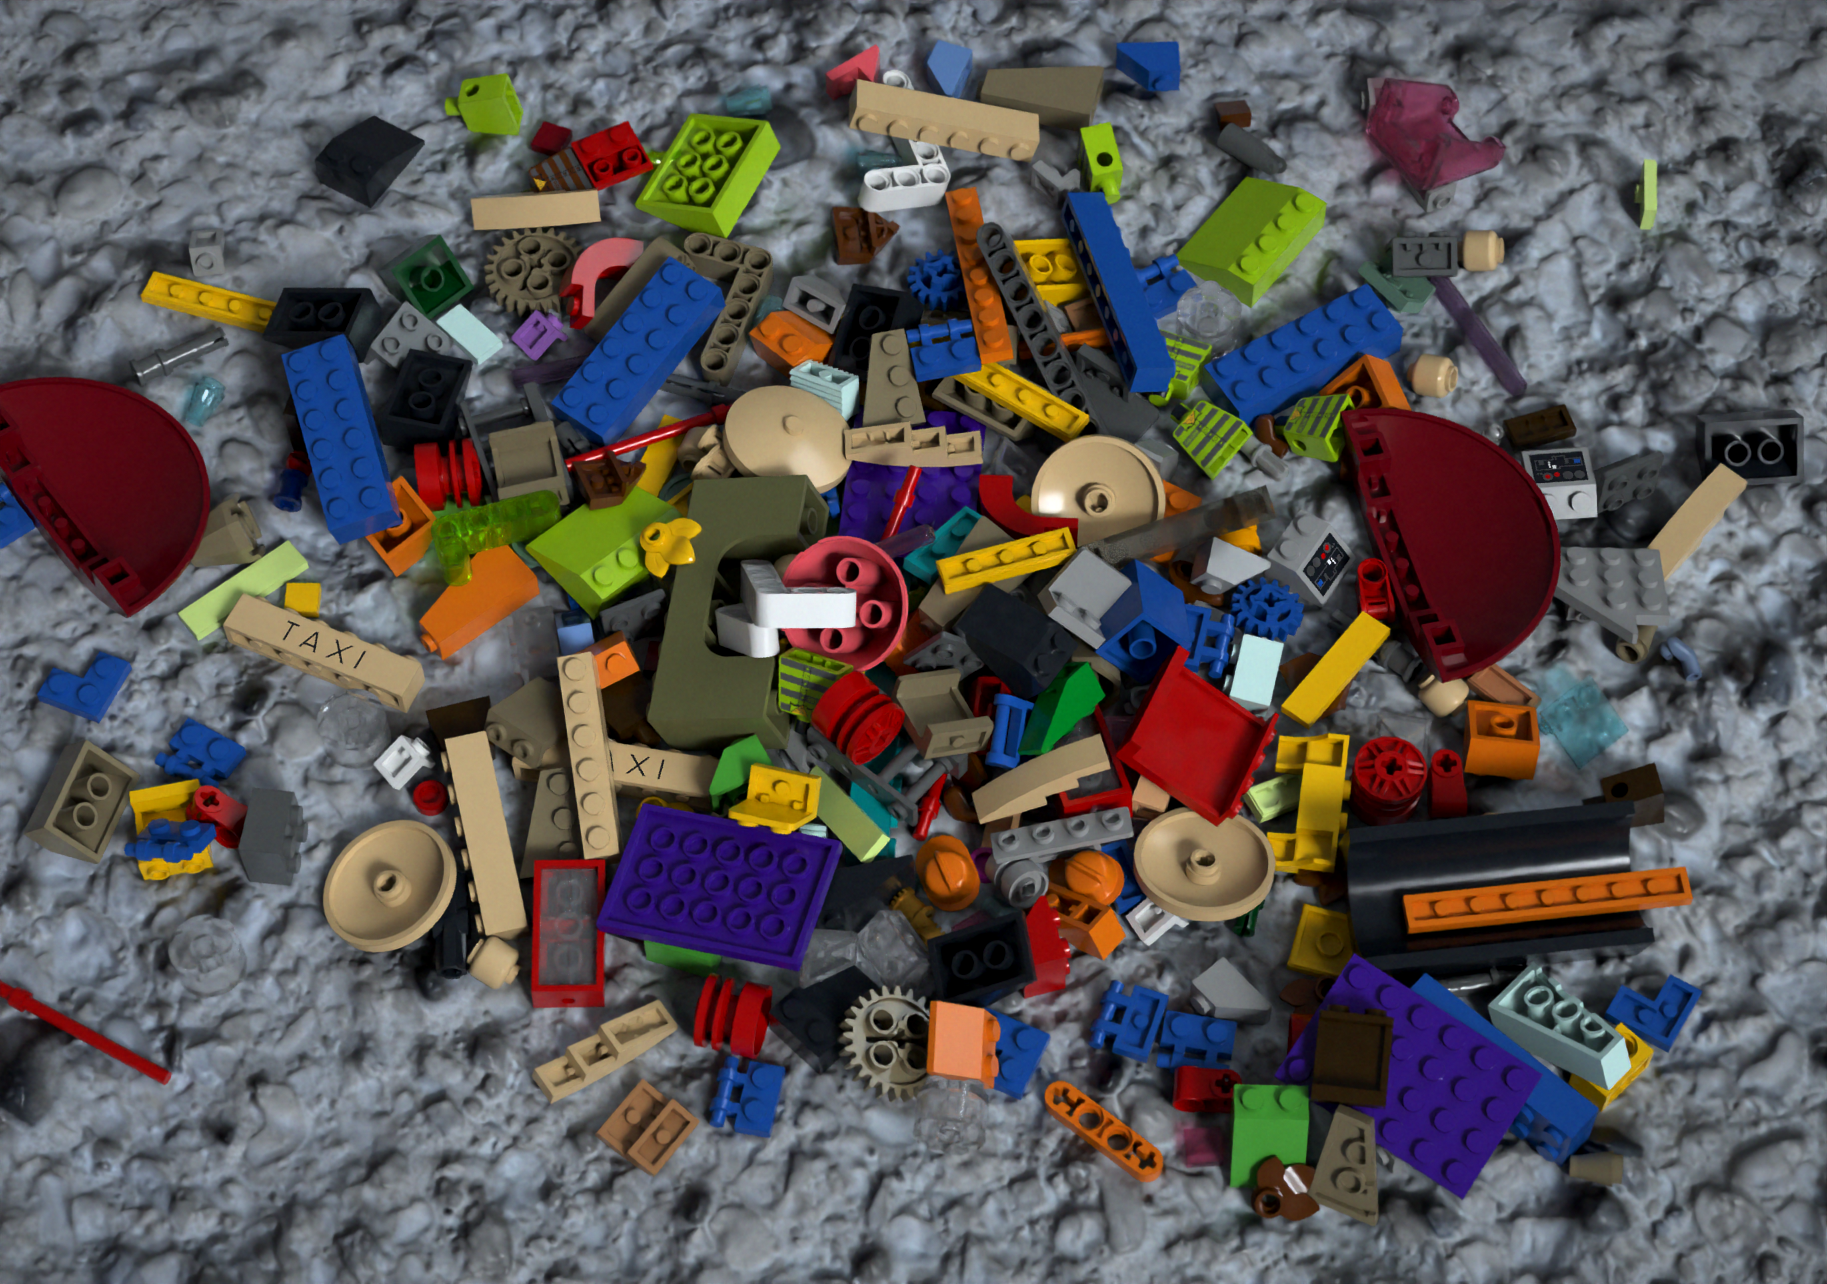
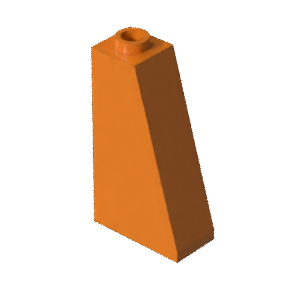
(464, 612)

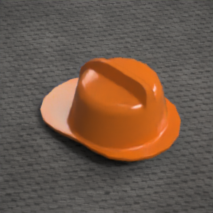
(947, 873)
(1090, 875)

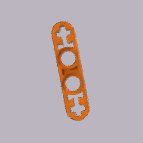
(1106, 1128)

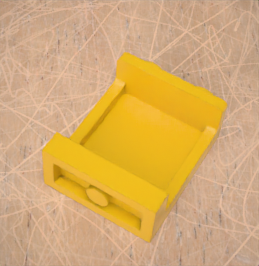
(169, 803)

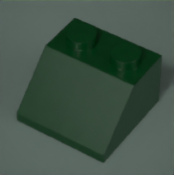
(426, 276)

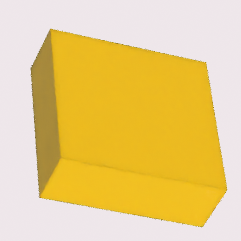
(304, 598)

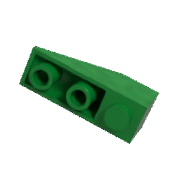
(1060, 707)

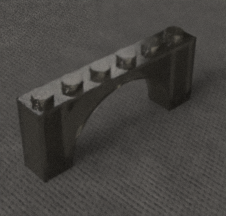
(1185, 528)

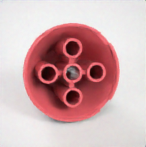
(879, 600)

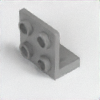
(1083, 594)

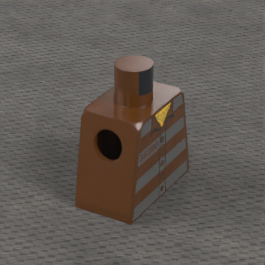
(558, 173)

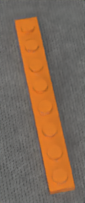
(979, 283)
(1546, 900)

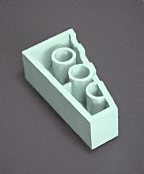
(1559, 1028)

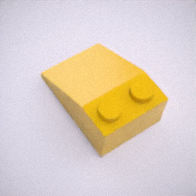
(1052, 270)

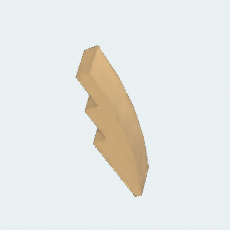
(535, 209)
(902, 446)
(1696, 518)
(1045, 775)
(606, 1051)

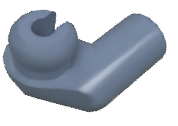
(1684, 654)

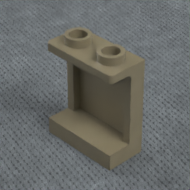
(528, 461)
(938, 714)
(528, 721)

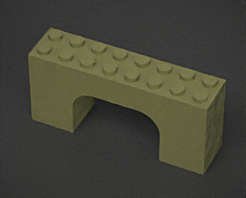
(699, 691)

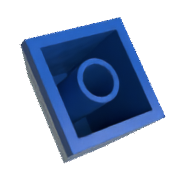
(1144, 624)

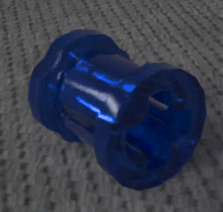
(290, 490)

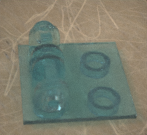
(1583, 722)

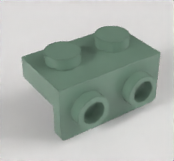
(1401, 293)

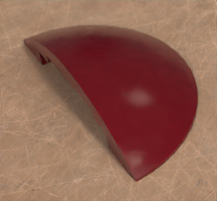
(105, 484)
(1459, 532)

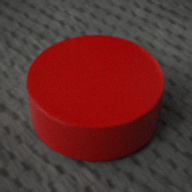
(430, 797)

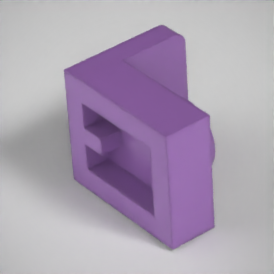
(538, 334)

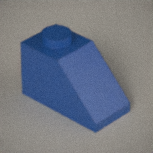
(1150, 64)

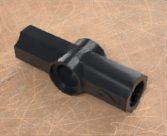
(452, 933)

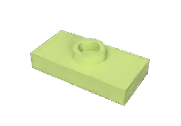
(1646, 194)
(1274, 797)

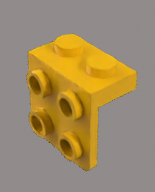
(778, 799)

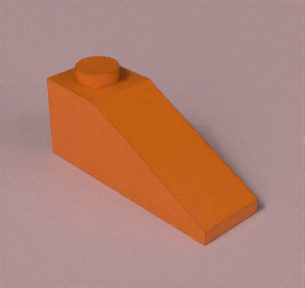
(1085, 922)

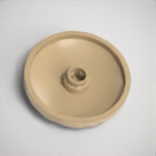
(787, 434)
(1100, 483)
(1203, 868)
(389, 886)

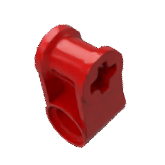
(1374, 597)
(1446, 786)
(222, 811)
(1202, 1088)

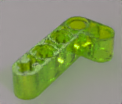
(534, 516)

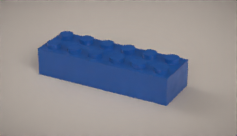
(638, 353)
(1301, 356)
(341, 439)
(1555, 1114)

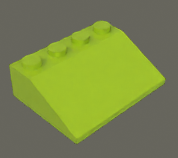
(714, 175)
(1253, 237)
(599, 550)

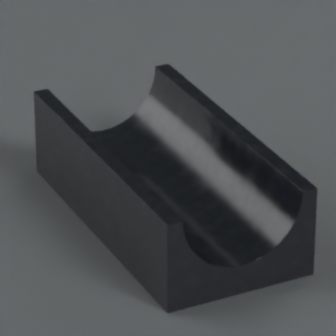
(1480, 852)

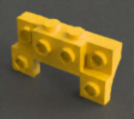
(1323, 788)

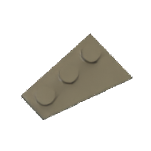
(891, 383)
(554, 822)
(1347, 1167)

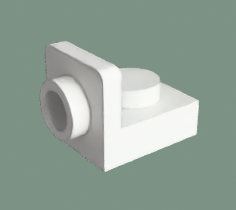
(403, 760)
(1152, 921)

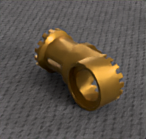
(917, 914)

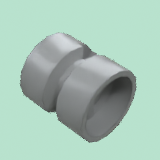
(1018, 881)

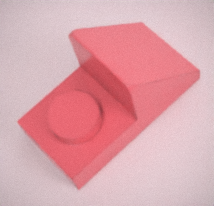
(843, 78)

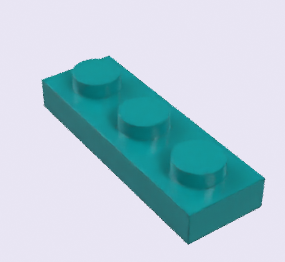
(948, 540)

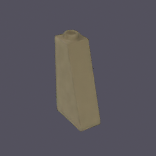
(1059, 95)
(942, 611)

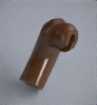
(1265, 433)
(959, 806)

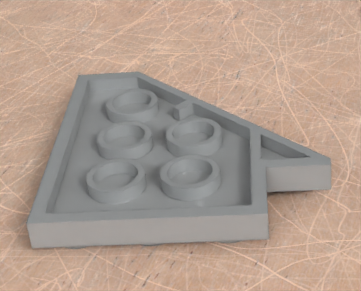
(1615, 587)

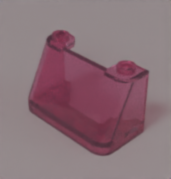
(1418, 135)

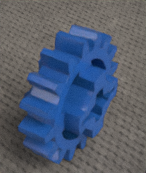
(937, 281)
(1266, 609)

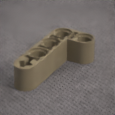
(632, 284)

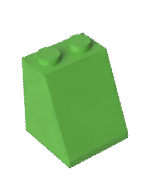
(1263, 1125)

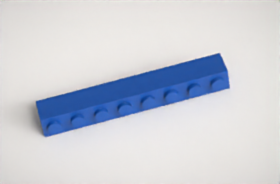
(1117, 292)

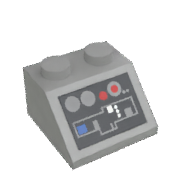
(1564, 479)
(1310, 559)

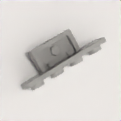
(1062, 837)

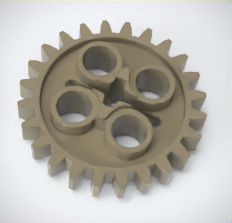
(535, 264)
(893, 1013)

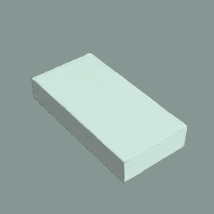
(469, 334)

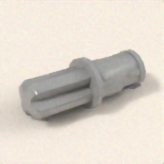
(1262, 456)

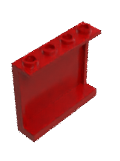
(1195, 741)

